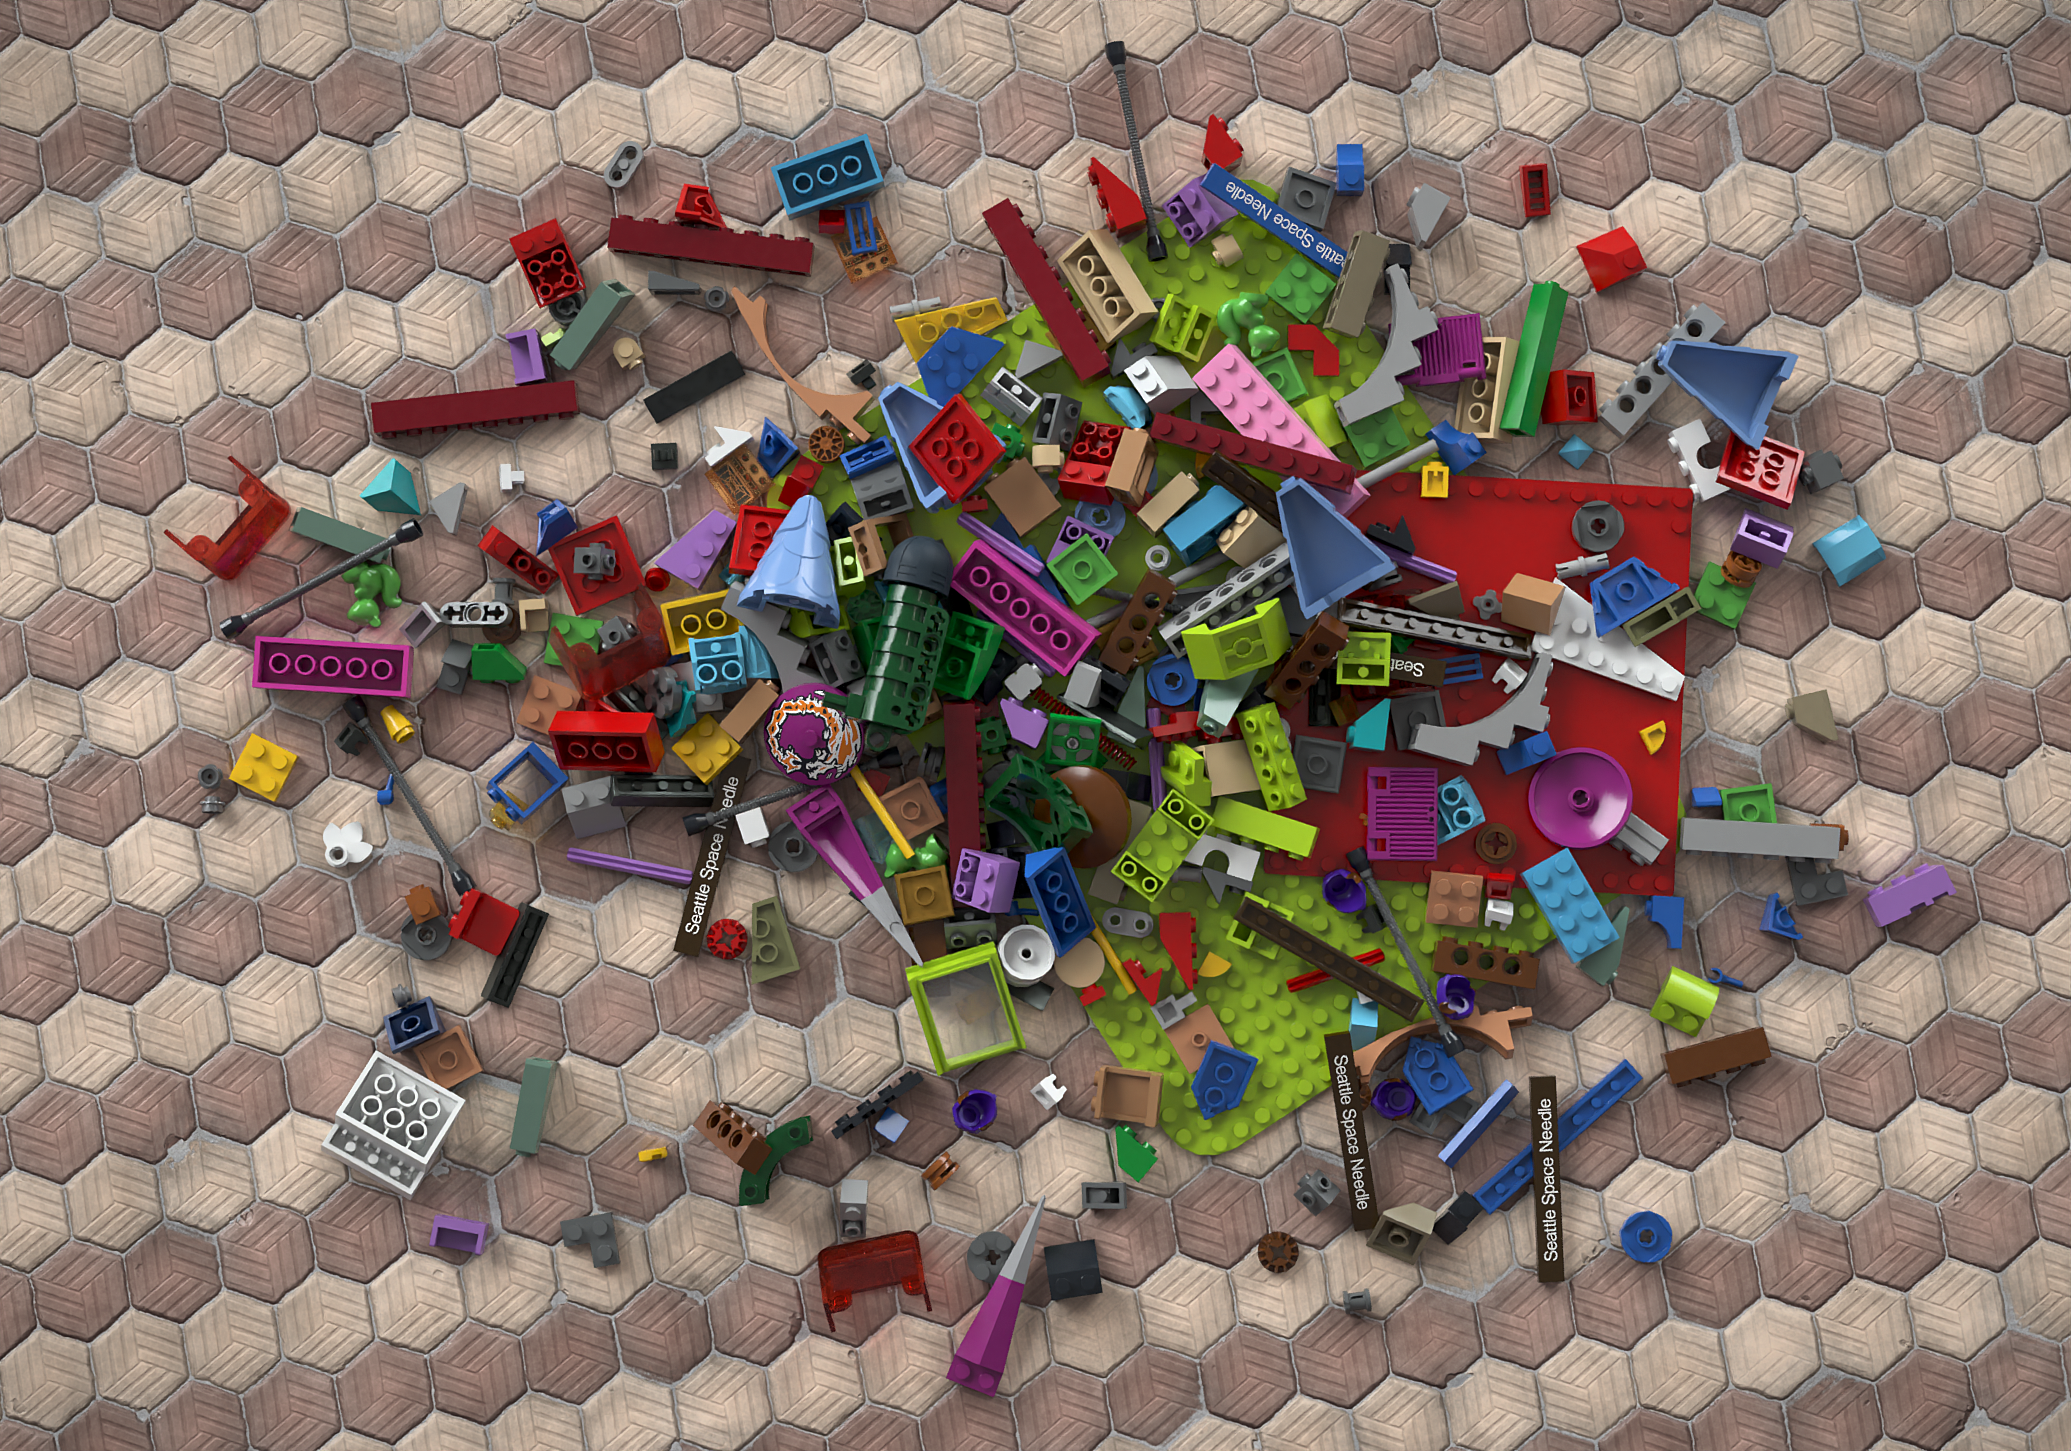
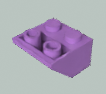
(1197, 212)
(1074, 530)
(1762, 538)
(1024, 725)
(985, 881)

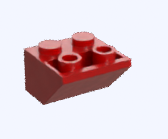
(1220, 147)

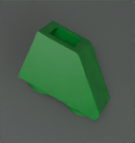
(494, 663)
(1132, 1155)

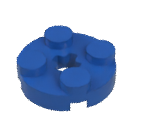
(1159, 673)
(1660, 1236)

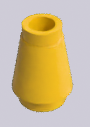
(397, 725)

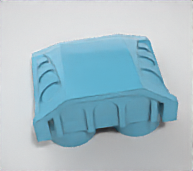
(1129, 405)
(1850, 550)
(757, 659)
(717, 664)
(1457, 809)

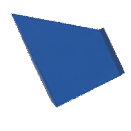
(775, 449)
(553, 525)
(1777, 920)

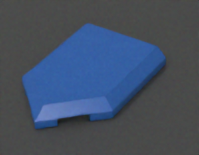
(1433, 1075)
(1222, 1078)

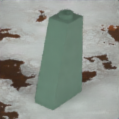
(591, 323)
(335, 533)
(1220, 701)
(532, 1105)

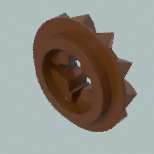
(505, 637)
(1504, 835)
(1266, 1254)

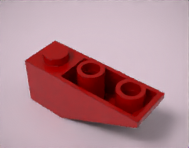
(518, 559)
(1176, 937)

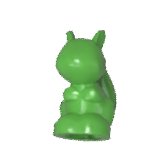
(1247, 313)
(369, 582)
(930, 856)

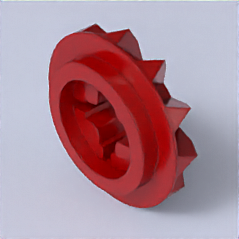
(738, 943)

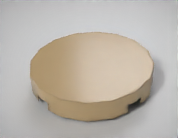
(1081, 964)

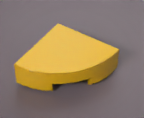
(1654, 736)
(1213, 966)
(649, 1155)

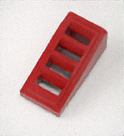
(1526, 191)

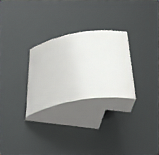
(392, 1125)

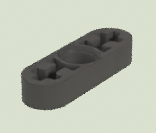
(485, 620)

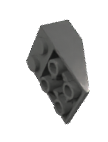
(882, 491)

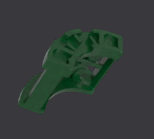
(1016, 808)
(793, 1134)

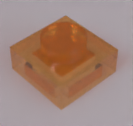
(1344, 710)

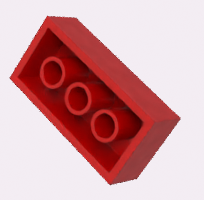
(606, 741)

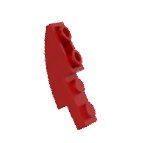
(1185, 725)

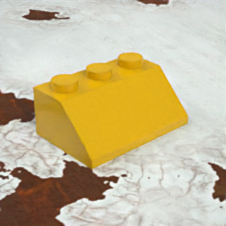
(698, 619)

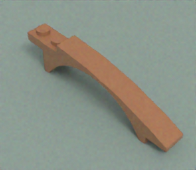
(842, 408)
(1490, 1028)

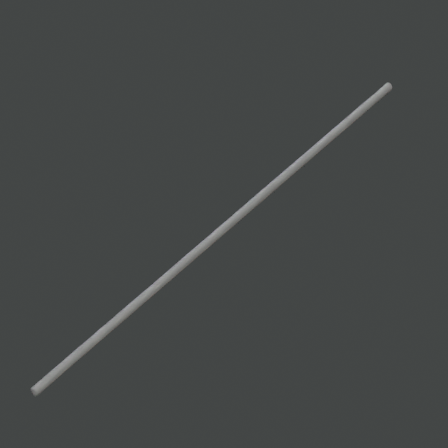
(1219, 557)

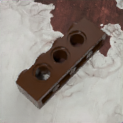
(1150, 584)
(1323, 630)
(1524, 976)
(733, 1136)

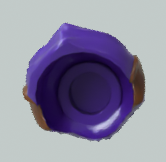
(1344, 891)
(1455, 996)
(1393, 1099)
(975, 1111)

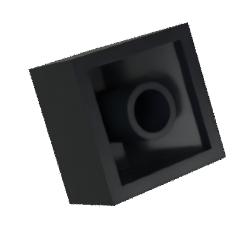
(1073, 1269)

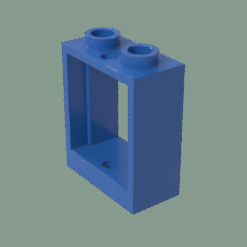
(543, 765)

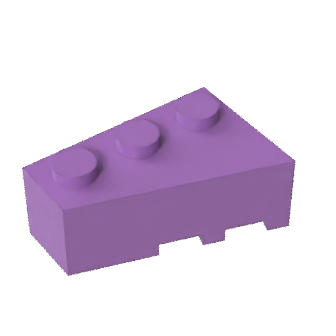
(699, 550)
(1908, 894)

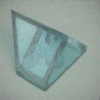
(873, 836)

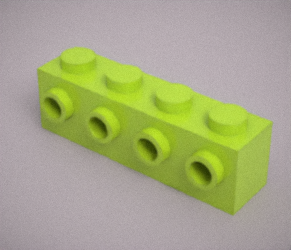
(1272, 758)
(1264, 827)

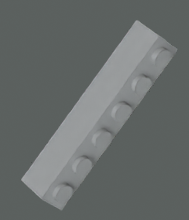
(1759, 838)

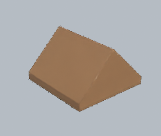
(1531, 603)

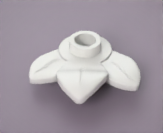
(348, 841)

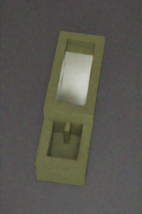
(1661, 616)

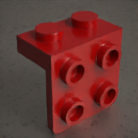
(483, 921)

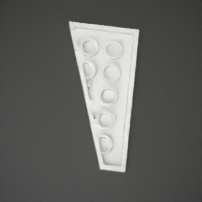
(1611, 656)

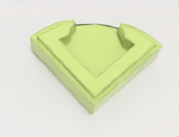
(551, 340)

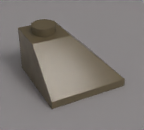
(1440, 602)
(1813, 715)
(1403, 1232)

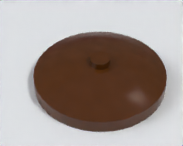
(1106, 810)

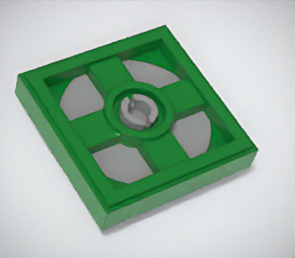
(1072, 740)

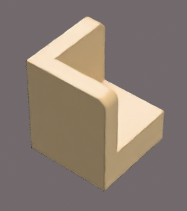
(534, 615)

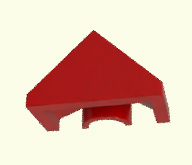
(698, 207)

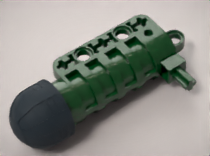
(917, 577)

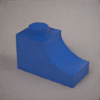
(1349, 170)
(1455, 447)
(1526, 753)
(1668, 914)

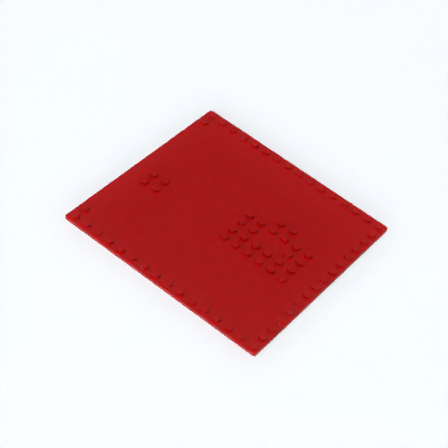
(1487, 536)

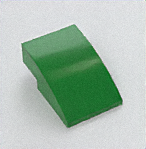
(967, 654)

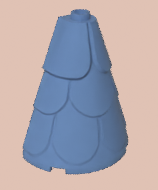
(1729, 382)
(906, 416)
(1325, 548)
(797, 567)

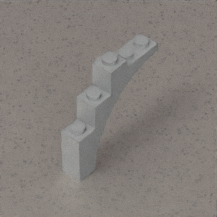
(1400, 356)
(784, 647)
(1496, 730)

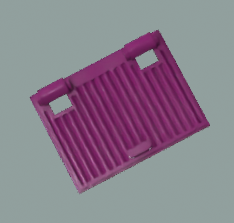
(1447, 350)
(1403, 814)

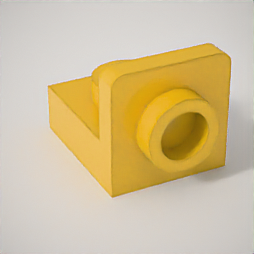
(1434, 480)

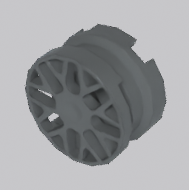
(567, 309)
(1387, 580)
(934, 761)

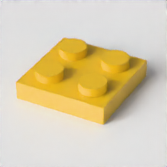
(707, 748)
(263, 767)

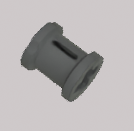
(504, 591)
(1357, 1301)

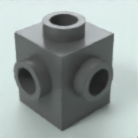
(594, 561)
(616, 632)
(1316, 1191)

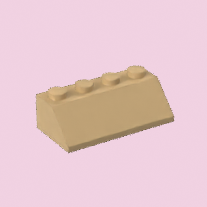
(1107, 285)
(1483, 401)

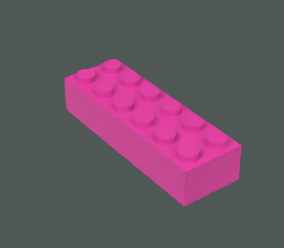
(1023, 607)
(333, 667)

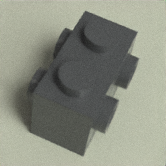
(1057, 421)
(1820, 471)
(838, 660)
(971, 929)

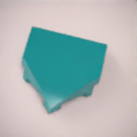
(686, 713)

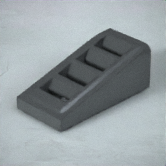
(668, 285)

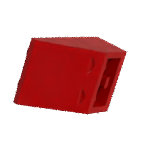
(1121, 202)
(548, 263)
(1090, 462)

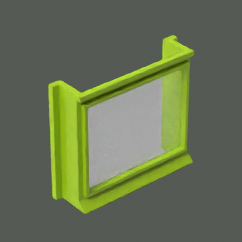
(965, 1007)

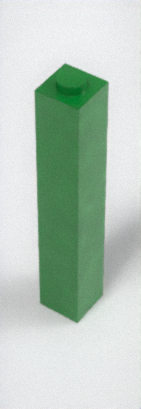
(1534, 359)

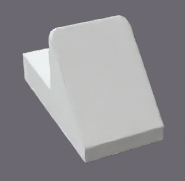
(733, 440)

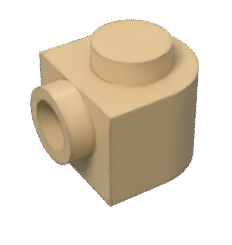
(1226, 250)
(628, 353)
(1047, 458)

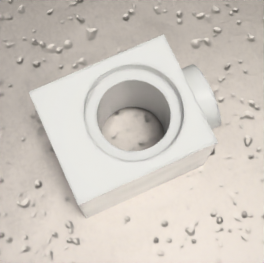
(753, 827)

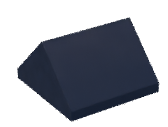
(413, 1025)

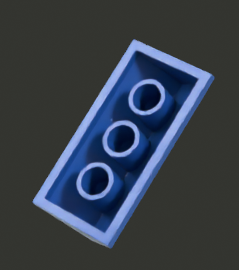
(1058, 898)

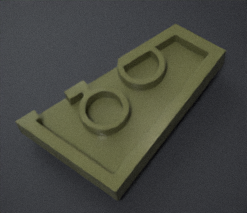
(771, 942)

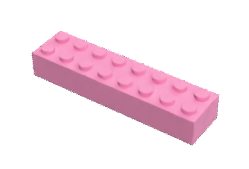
(1265, 415)

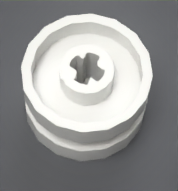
(1035, 945)

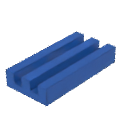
(864, 250)
(868, 460)
(1479, 675)

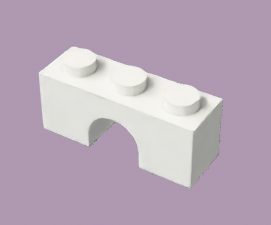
(1686, 443)
(1241, 859)

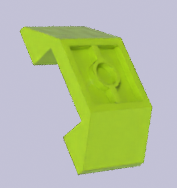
(1238, 645)
(1162, 845)

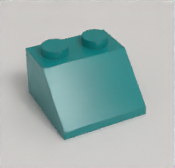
(1370, 730)

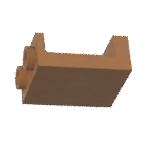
(1022, 496)
(1128, 1094)

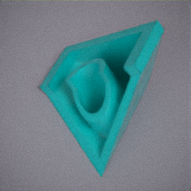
(392, 490)

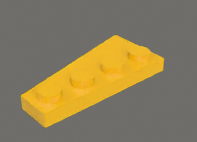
(923, 330)

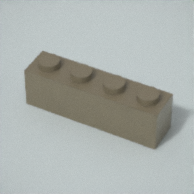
(1357, 284)
(1105, 883)

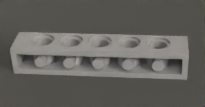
(1619, 421)
(1232, 598)

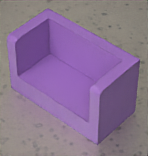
(527, 357)
(459, 1233)

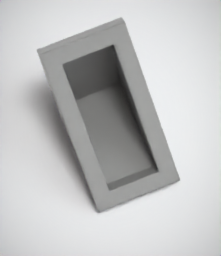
(1035, 358)
(450, 506)
(421, 624)
(1084, 685)

